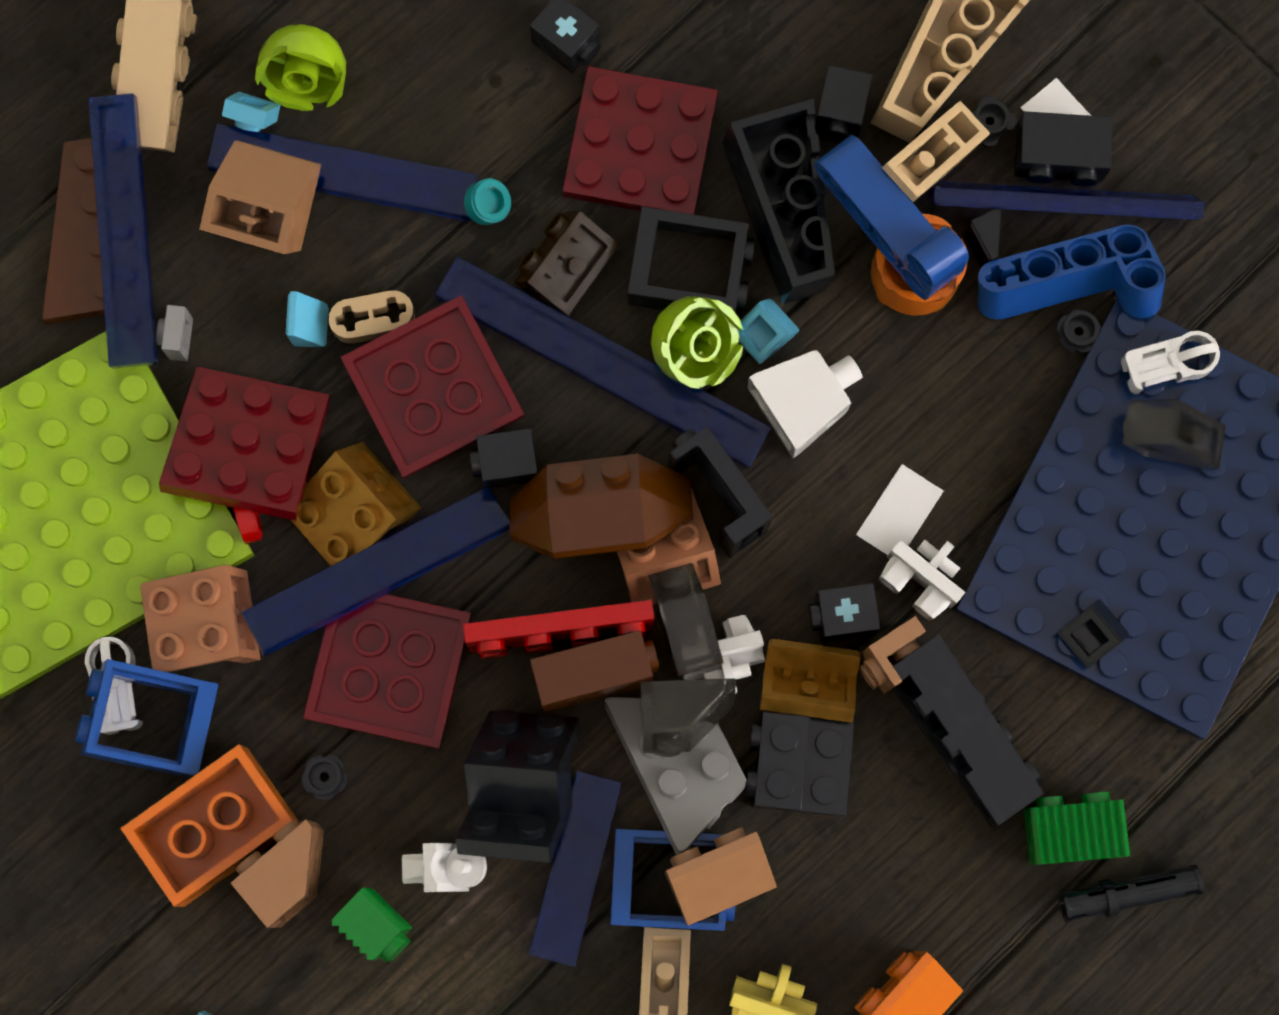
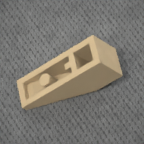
(936, 151)
(665, 971)

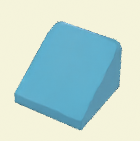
(306, 320)
(766, 330)

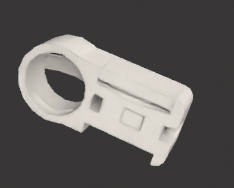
(1164, 362)
(120, 707)

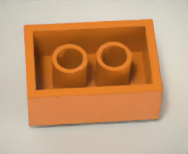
(209, 826)

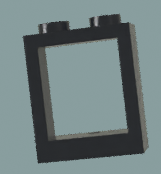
(651, 219)

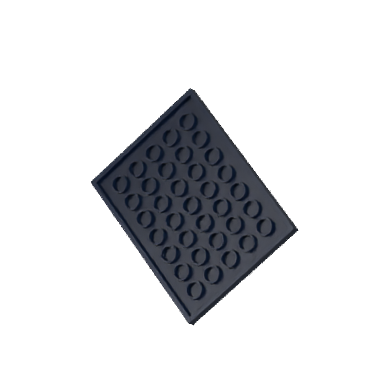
(1163, 543)

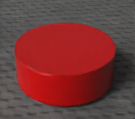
(249, 525)

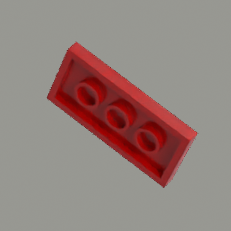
(540, 631)

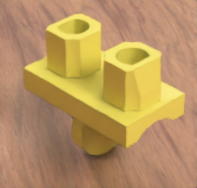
(770, 995)

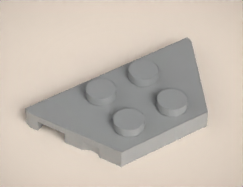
(684, 788)

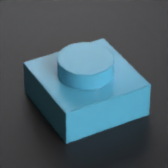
(250, 111)

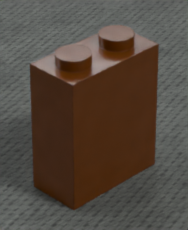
(594, 671)

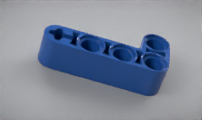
(891, 220)
(1076, 268)

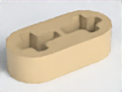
(369, 306)

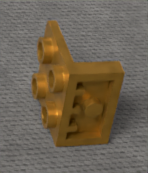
(352, 504)

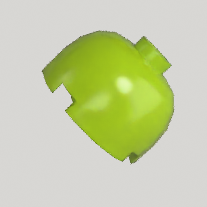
(301, 67)
(697, 341)

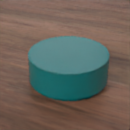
(487, 201)

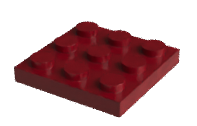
(639, 142)
(432, 386)
(245, 443)
(389, 670)

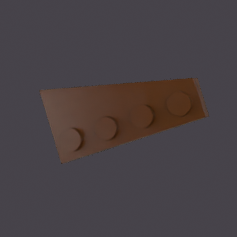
(74, 267)

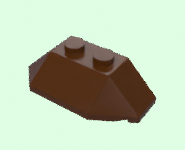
(599, 506)

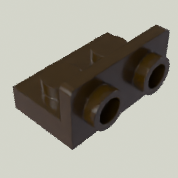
(566, 260)

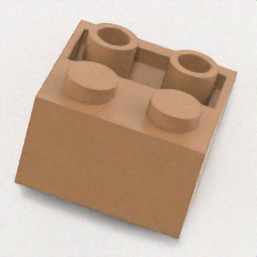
(261, 198)
(284, 877)
(719, 877)

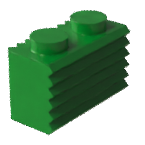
(1076, 831)
(373, 926)

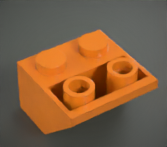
(915, 988)

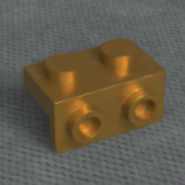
(810, 680)

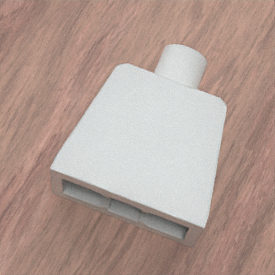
(804, 397)

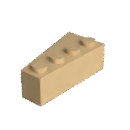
(937, 59)
(153, 63)

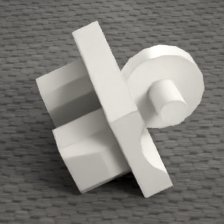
(907, 564)
(739, 651)
(443, 868)

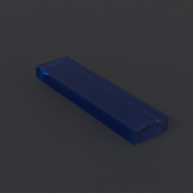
(575, 870)

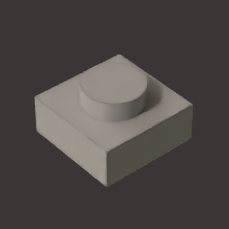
(175, 333)

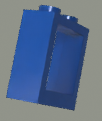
(194, 729)
(623, 884)

